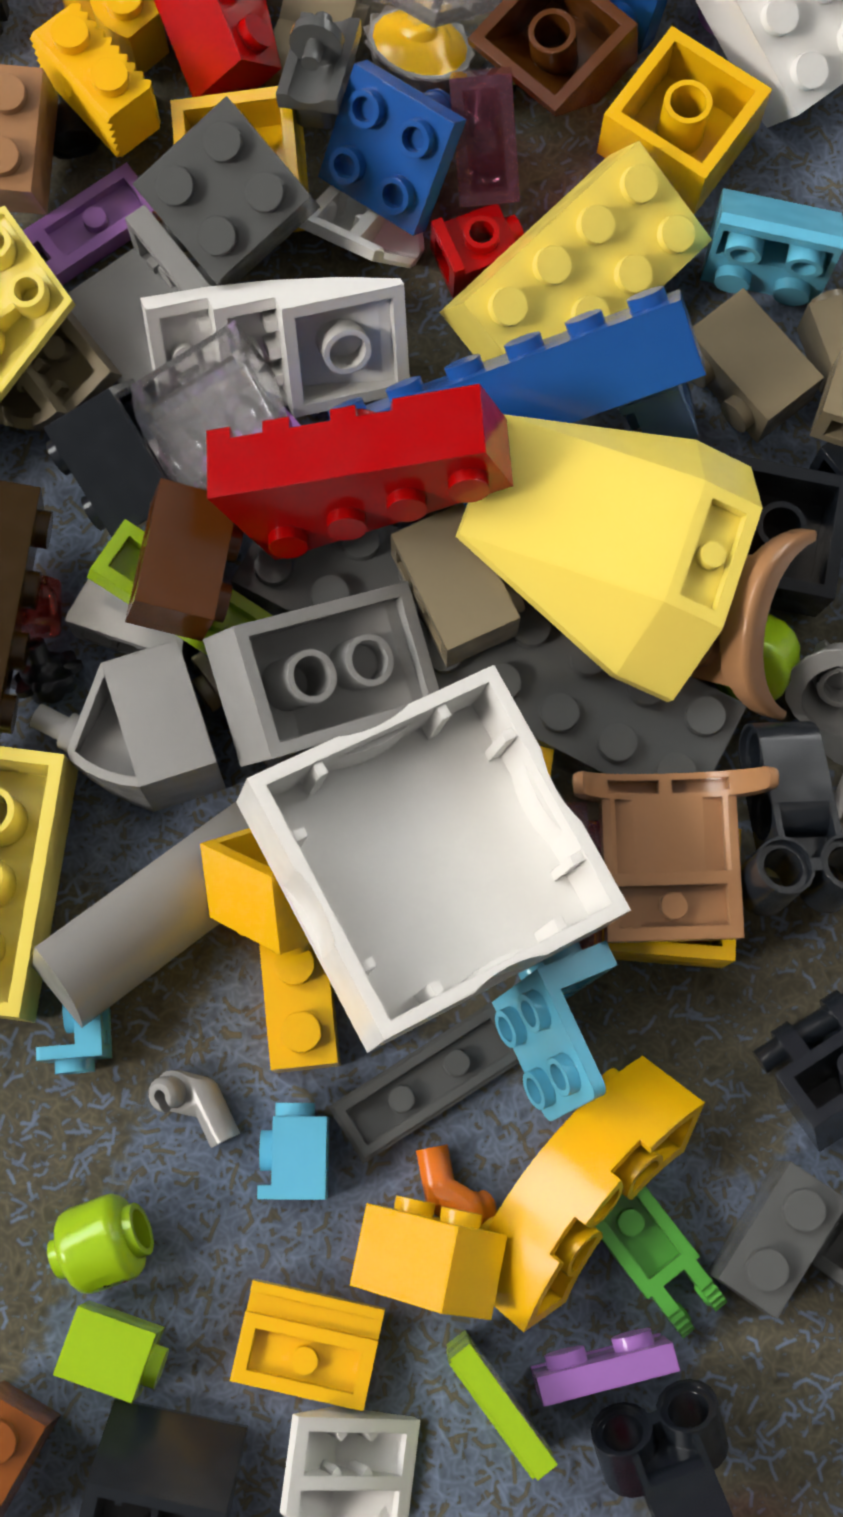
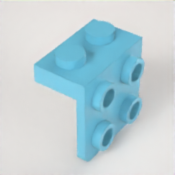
(544, 1032)

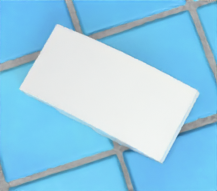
(316, 334)

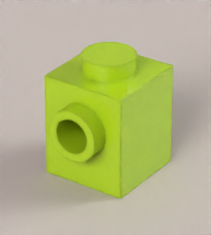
(112, 1352)

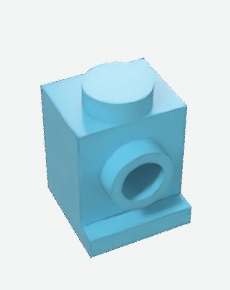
(295, 1154)

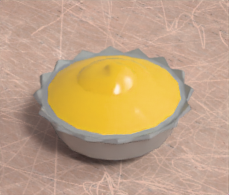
(417, 52)

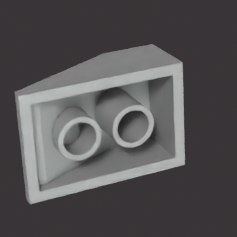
(320, 671)

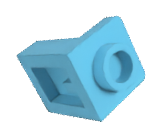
(91, 1043)

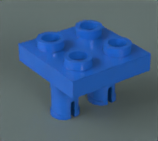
(392, 146)

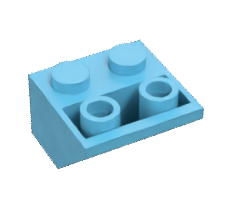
(772, 247)

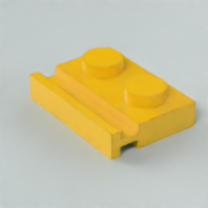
(307, 1344)

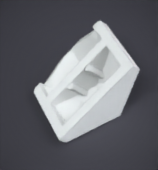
(363, 231)
(349, 1464)

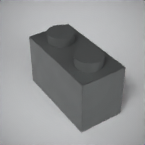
(777, 1237)

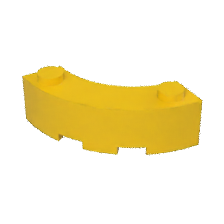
(577, 1180)

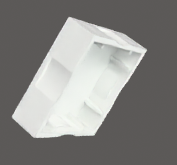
(429, 856)

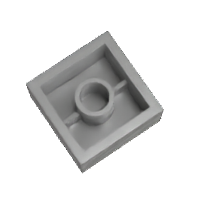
(140, 731)

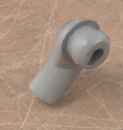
(196, 1097)

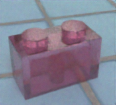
(488, 141)

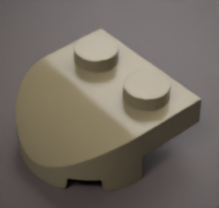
(59, 379)

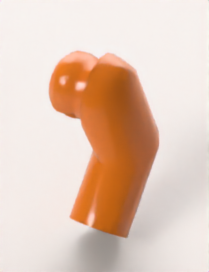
(445, 1191)

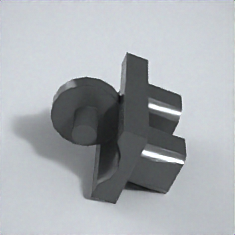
(318, 67)

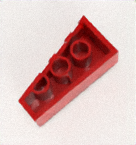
(221, 43)
(359, 469)

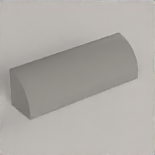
(133, 927)

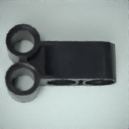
(794, 824)
(668, 1459)

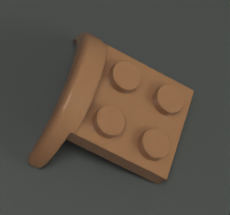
(738, 650)
(674, 850)

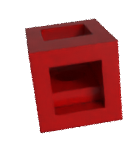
(458, 247)

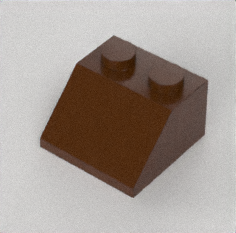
(559, 49)

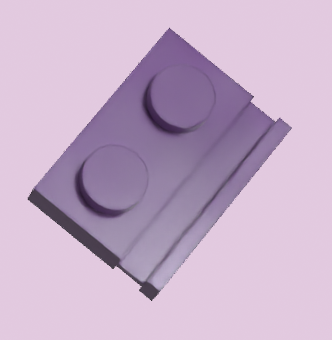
(579, 1373)

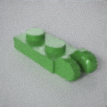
(654, 1253)

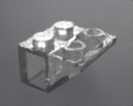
(200, 390)

